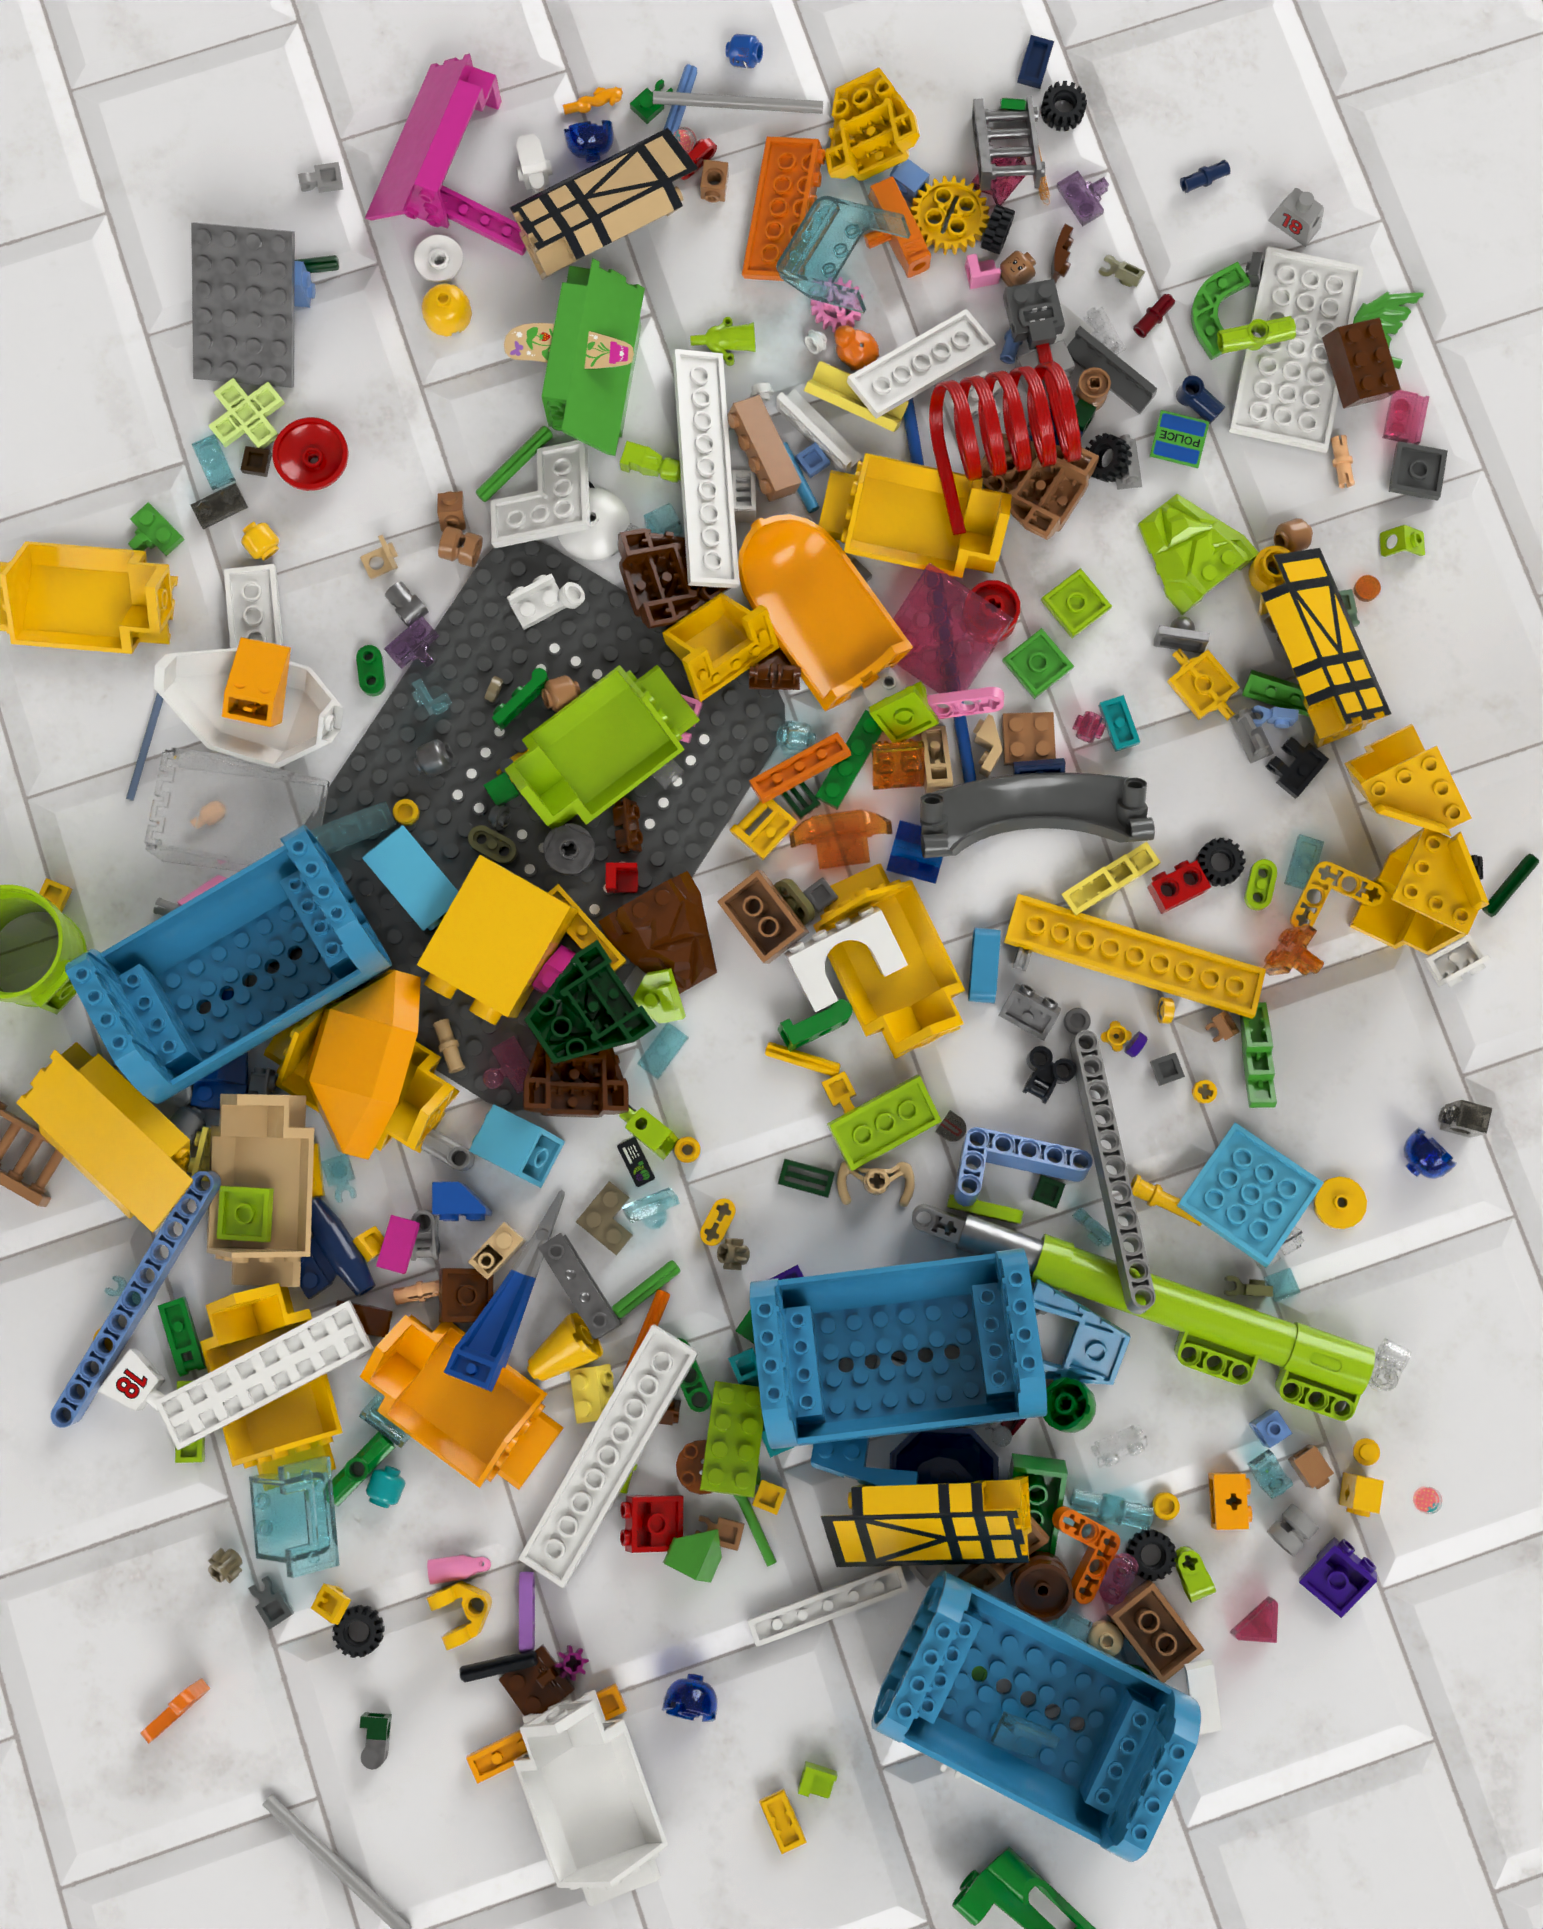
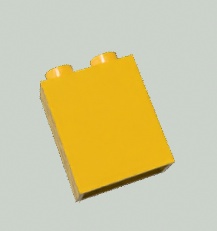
(495, 940)

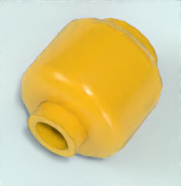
(260, 540)

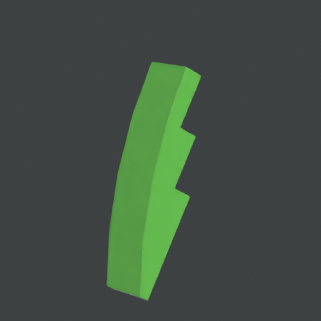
(1258, 1059)

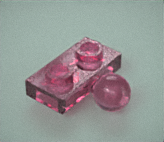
(513, 1066)

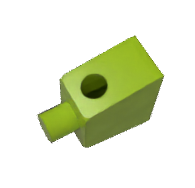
(654, 1136)

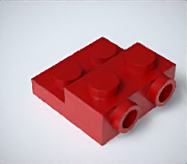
(651, 1522)

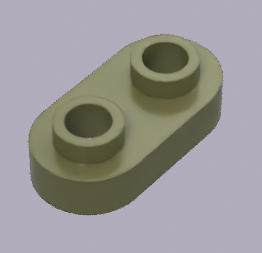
(493, 845)
(796, 900)

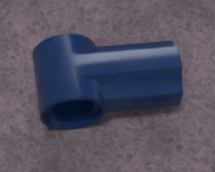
(1202, 401)

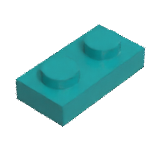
(1119, 723)

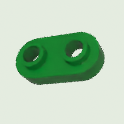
(371, 669)

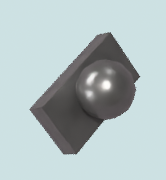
(1181, 635)

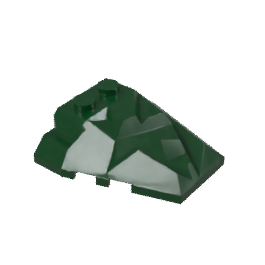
(587, 1009)

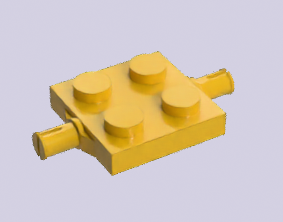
(1203, 684)

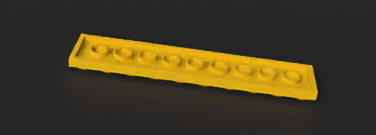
(1135, 956)

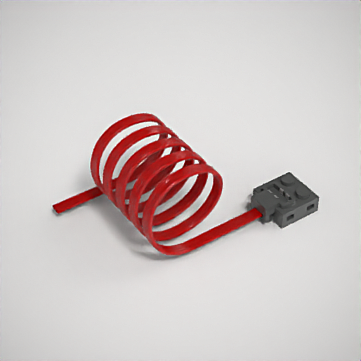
(1034, 315)

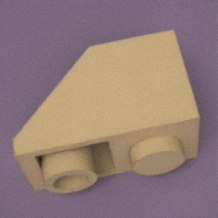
(497, 1250)

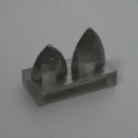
(219, 506)

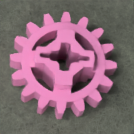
(831, 315)

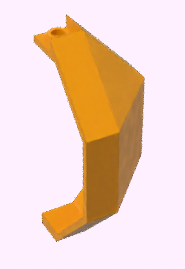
(364, 1059)

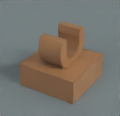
(1225, 1026)

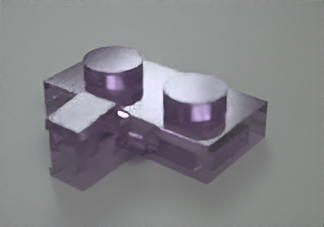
(1083, 196)
(413, 644)

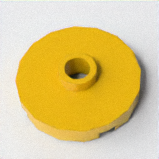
(1328, 1209)

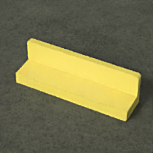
(831, 385)

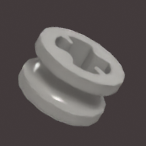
(1022, 958)

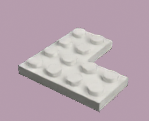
(557, 506)

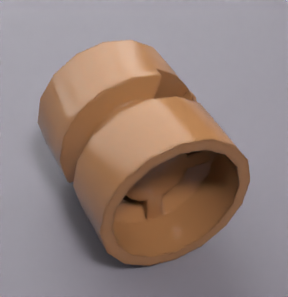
(1093, 386)
(451, 546)

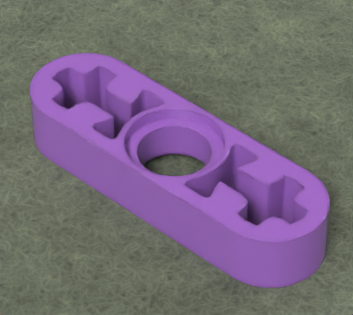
(526, 1611)

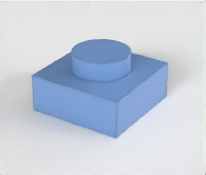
(812, 460)

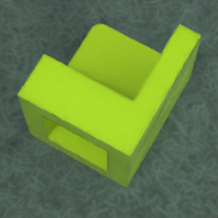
(816, 1780)

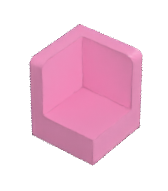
(981, 273)

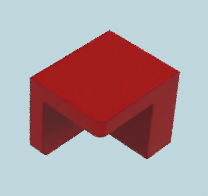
(621, 878)

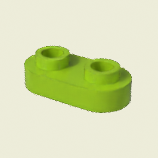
(1262, 886)

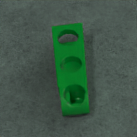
(816, 1025)

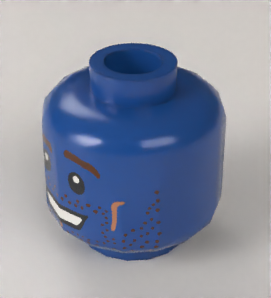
(744, 51)

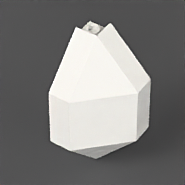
(195, 690)

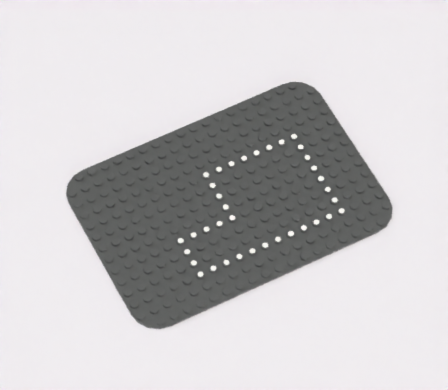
(586, 643)

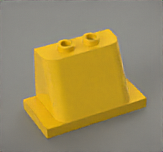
(720, 643)

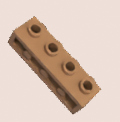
(763, 448)

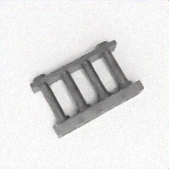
(986, 152)
(579, 1286)

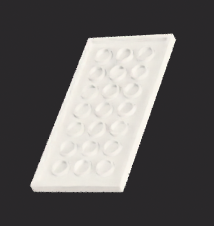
(1288, 385)

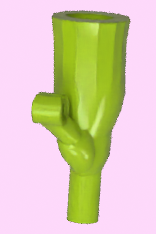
(727, 338)

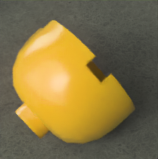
(446, 309)

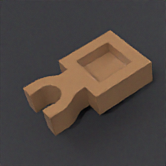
(729, 1531)

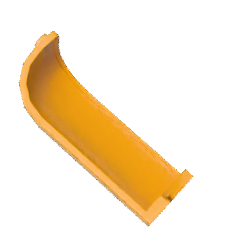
(818, 607)

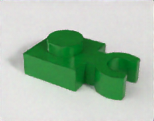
(644, 106)

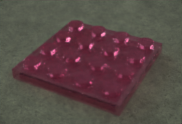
(949, 631)

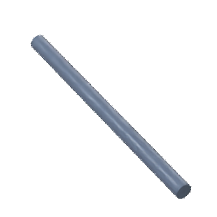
(145, 747)

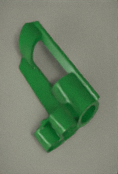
(1008, 1885)

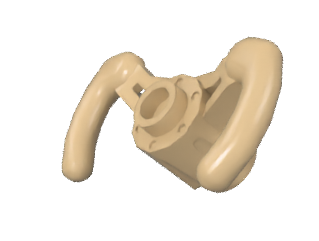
(877, 1181)

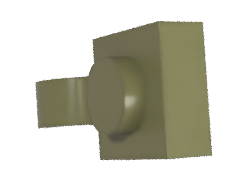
(1125, 272)
(1254, 1288)

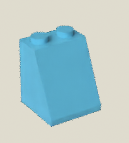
(517, 1145)

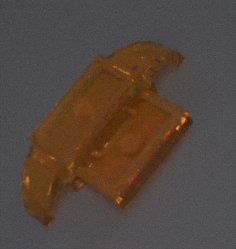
(840, 836)

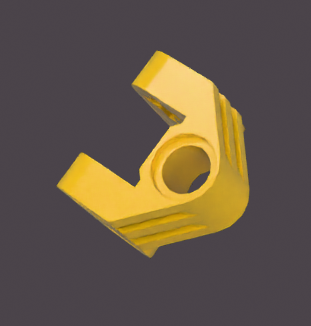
(468, 1630)

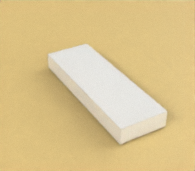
(1203, 1688)

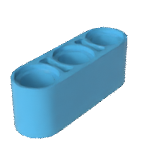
(984, 965)

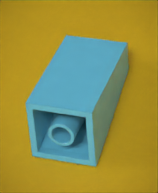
(412, 877)

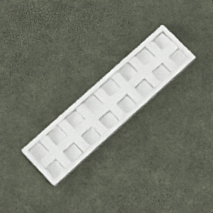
(263, 1375)

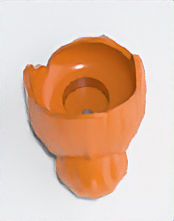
(849, 349)

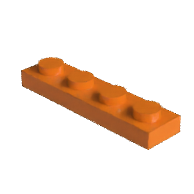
(800, 767)

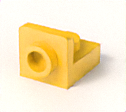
(331, 1603)

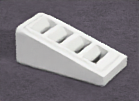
(744, 510)

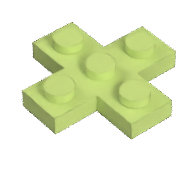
(246, 414)

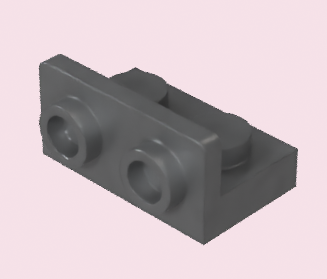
(1030, 1011)

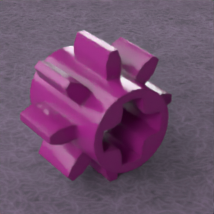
(577, 1668)

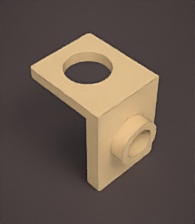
(387, 553)

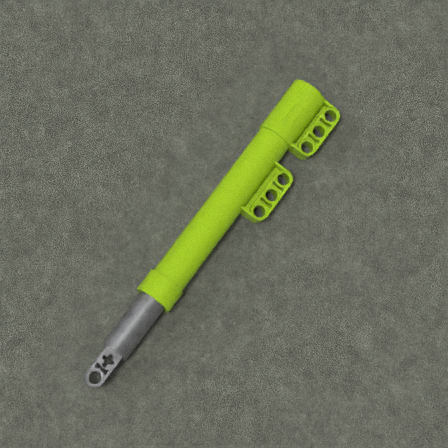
(1205, 1322)

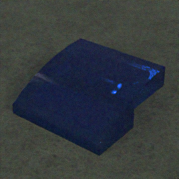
(907, 855)

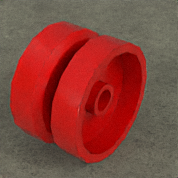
(1003, 597)

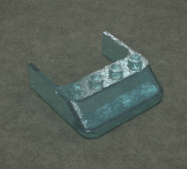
(825, 244)

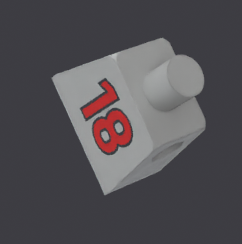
(1299, 216)

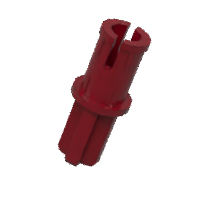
(1154, 315)

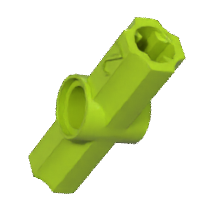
(1270, 332)

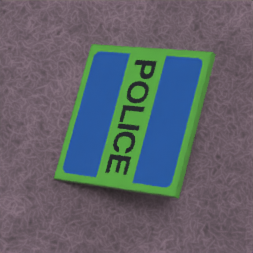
(1179, 439)

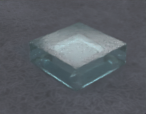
(1283, 1284)

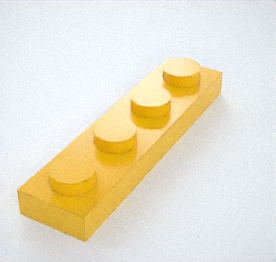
(585, 932)

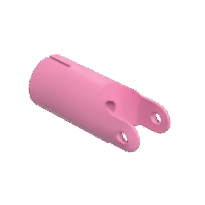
(455, 1568)

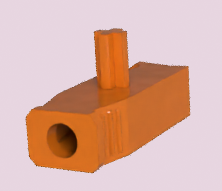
(910, 252)

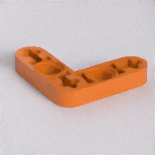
(1095, 1543)
(176, 1708)

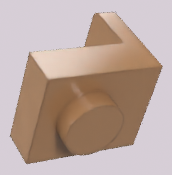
(451, 510)

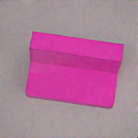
(398, 1244)

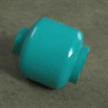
(385, 1487)

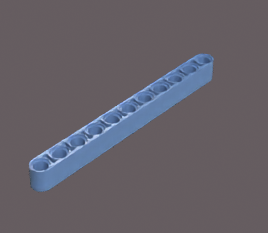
(125, 1306)

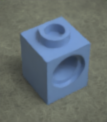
(909, 179)
(1270, 1428)

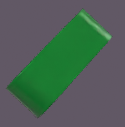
(698, 1385)

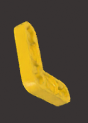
(1324, 887)

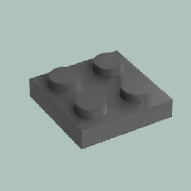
(1418, 471)

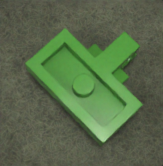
(153, 531)

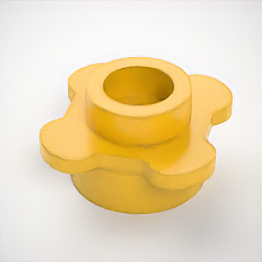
(1116, 1028)

